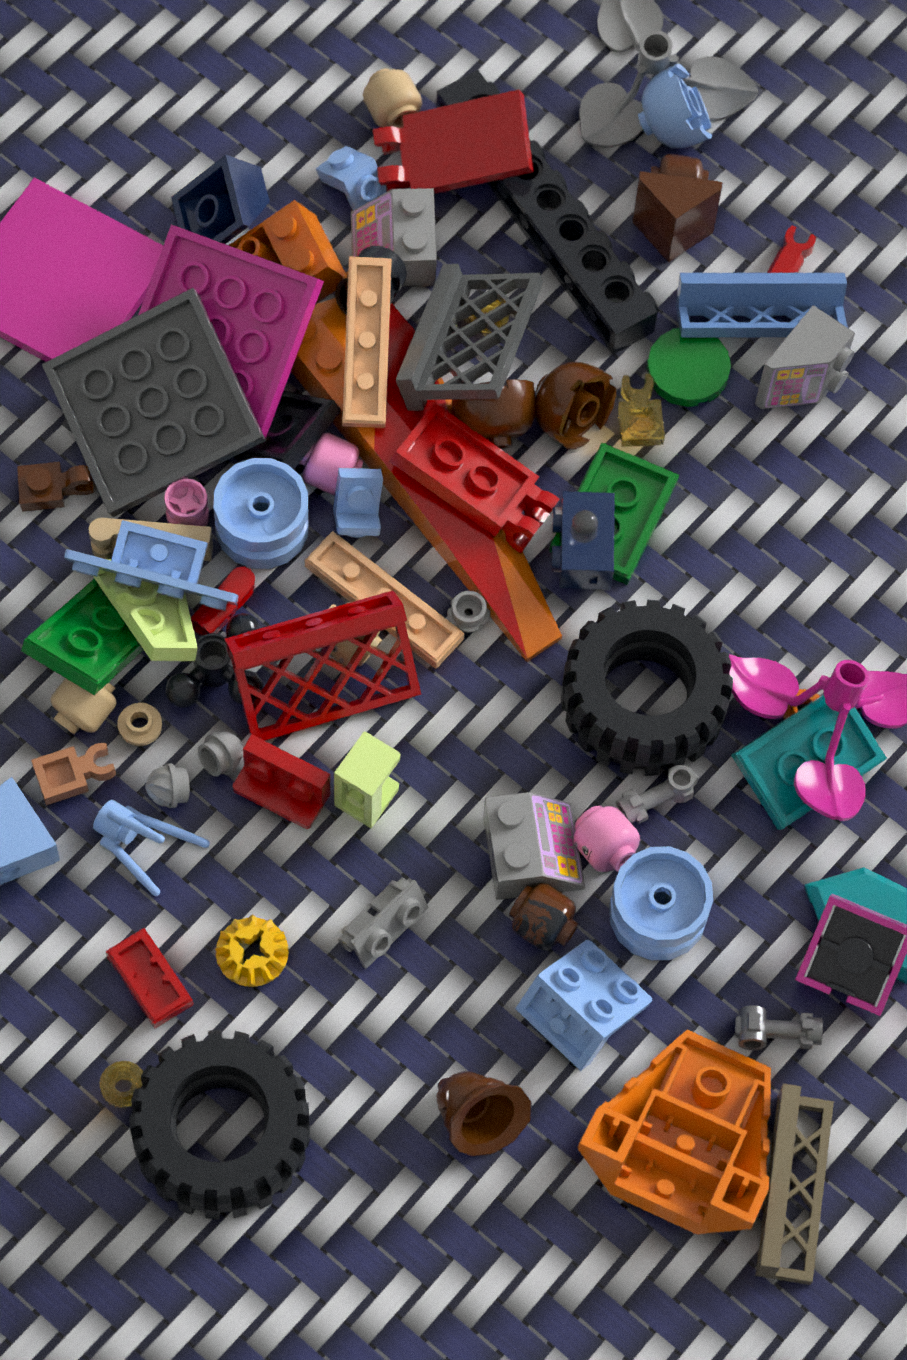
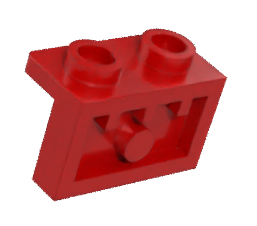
(282, 782)

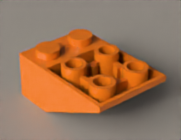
(297, 242)

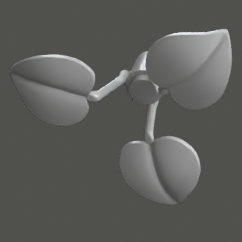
(611, 115)

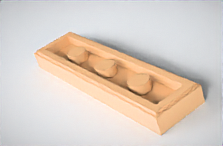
(367, 342)
(359, 578)

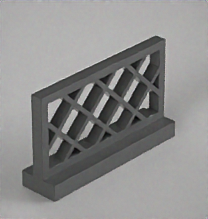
(439, 333)

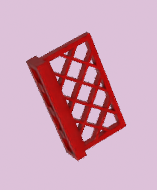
(323, 631)

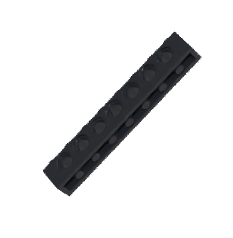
(615, 323)

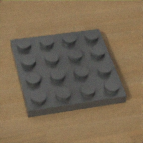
(153, 402)

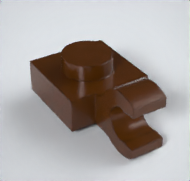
(45, 485)

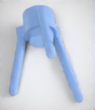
(124, 823)

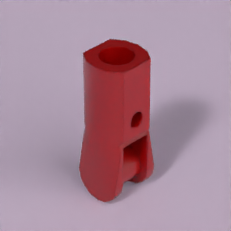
(212, 620)

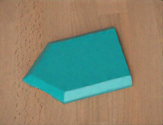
(867, 890)

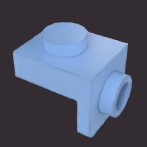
(352, 174)

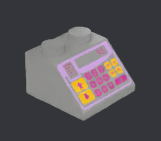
(403, 223)
(807, 363)
(531, 844)

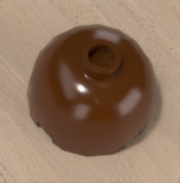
(573, 401)
(500, 418)

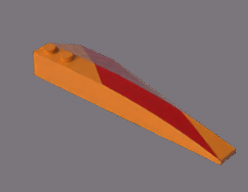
(474, 555)

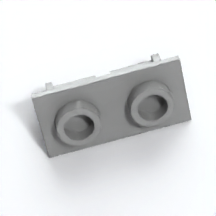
(398, 908)

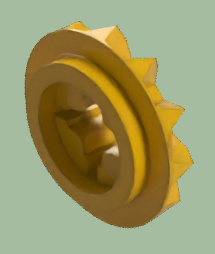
(256, 970)

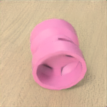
(184, 497)

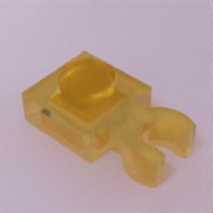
(638, 416)

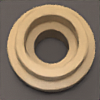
(144, 735)

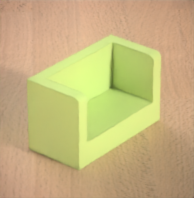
(363, 779)

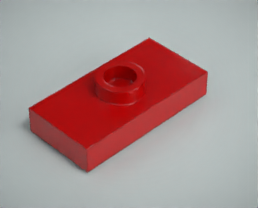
(149, 978)

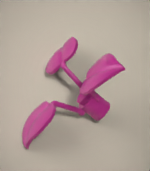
(768, 689)

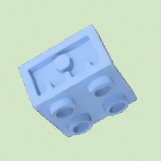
(582, 1002)

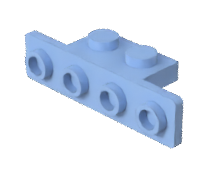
(156, 558)

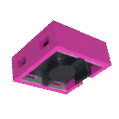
(855, 954)

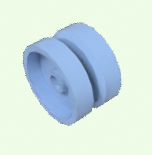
(261, 513)
(665, 878)

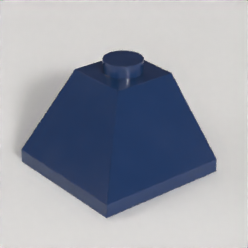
(222, 200)

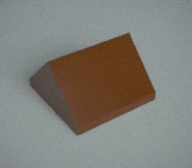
(675, 211)

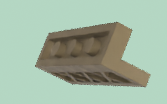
(781, 1176)

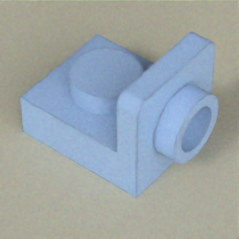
(358, 502)

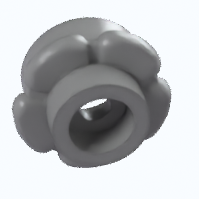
(468, 601)

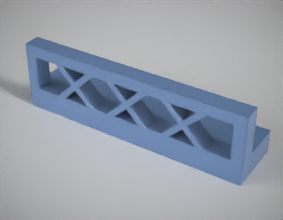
(758, 298)

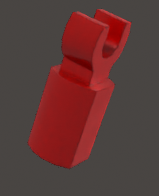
(792, 254)

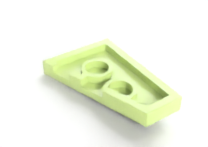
(155, 620)

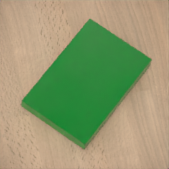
(640, 501)
(84, 640)

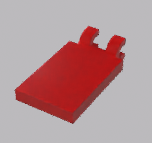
(458, 144)
(475, 477)

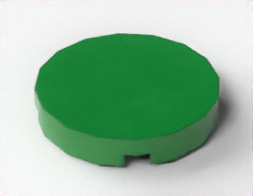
(688, 368)

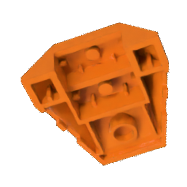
(688, 1137)

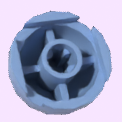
(674, 110)

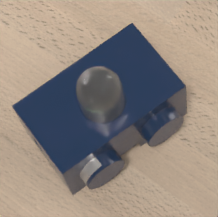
(586, 540)

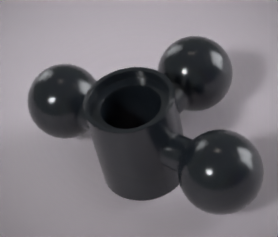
(185, 689)

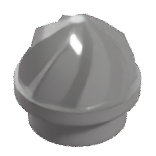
(220, 753)
(168, 785)

